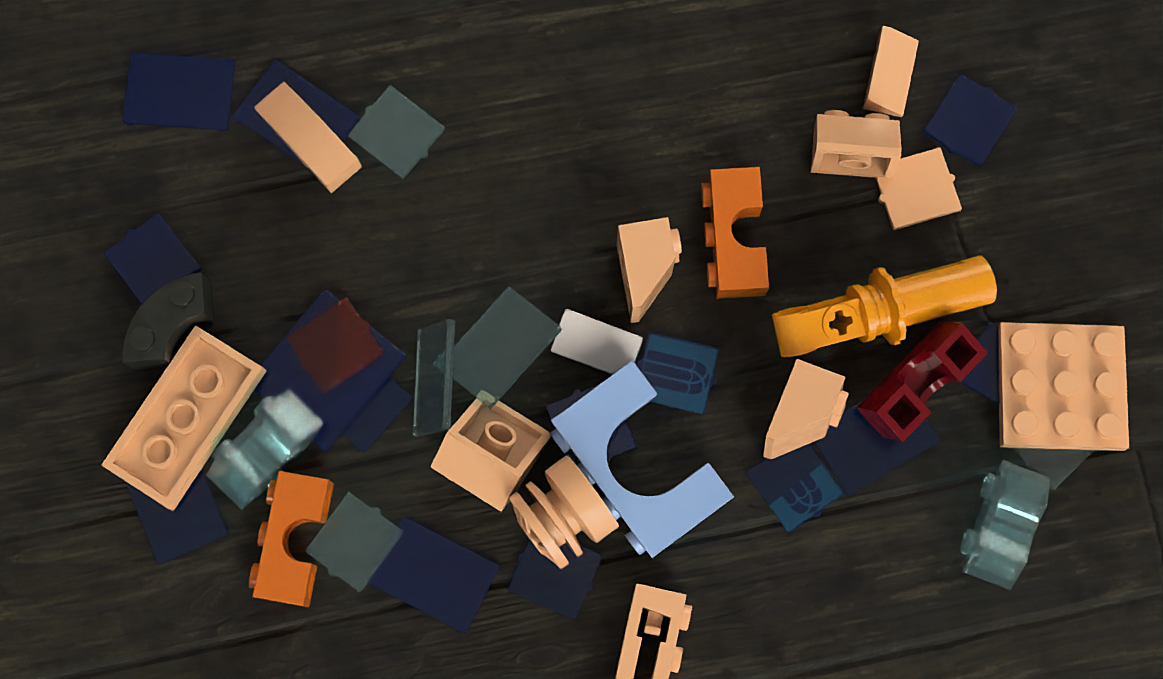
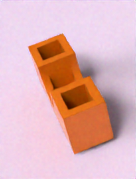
(736, 268)
(294, 502)

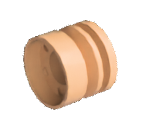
(563, 512)

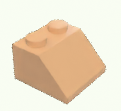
(856, 145)
(646, 261)
(806, 409)
(490, 451)

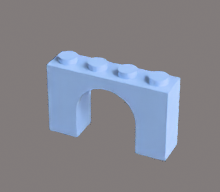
(652, 519)

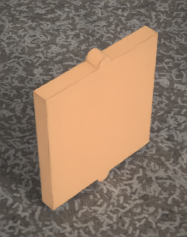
(919, 190)

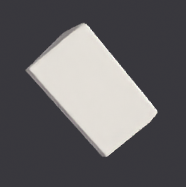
(595, 343)

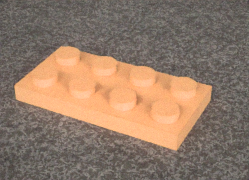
(184, 418)

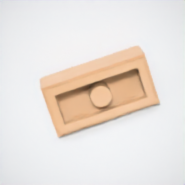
(891, 72)

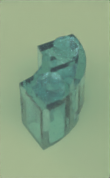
(256, 455)
(1005, 525)

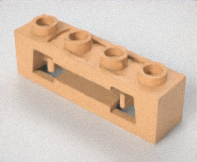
(659, 604)

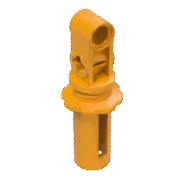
(886, 306)

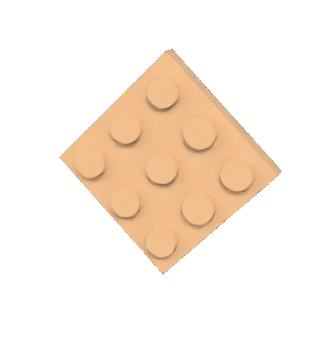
(1062, 386)

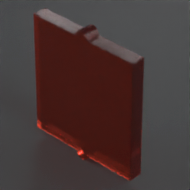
(335, 345)

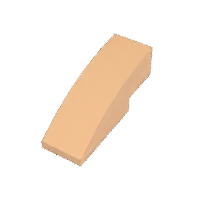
(308, 137)

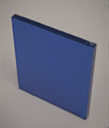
(342, 403)

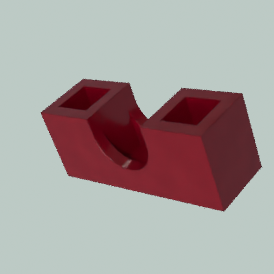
(939, 358)

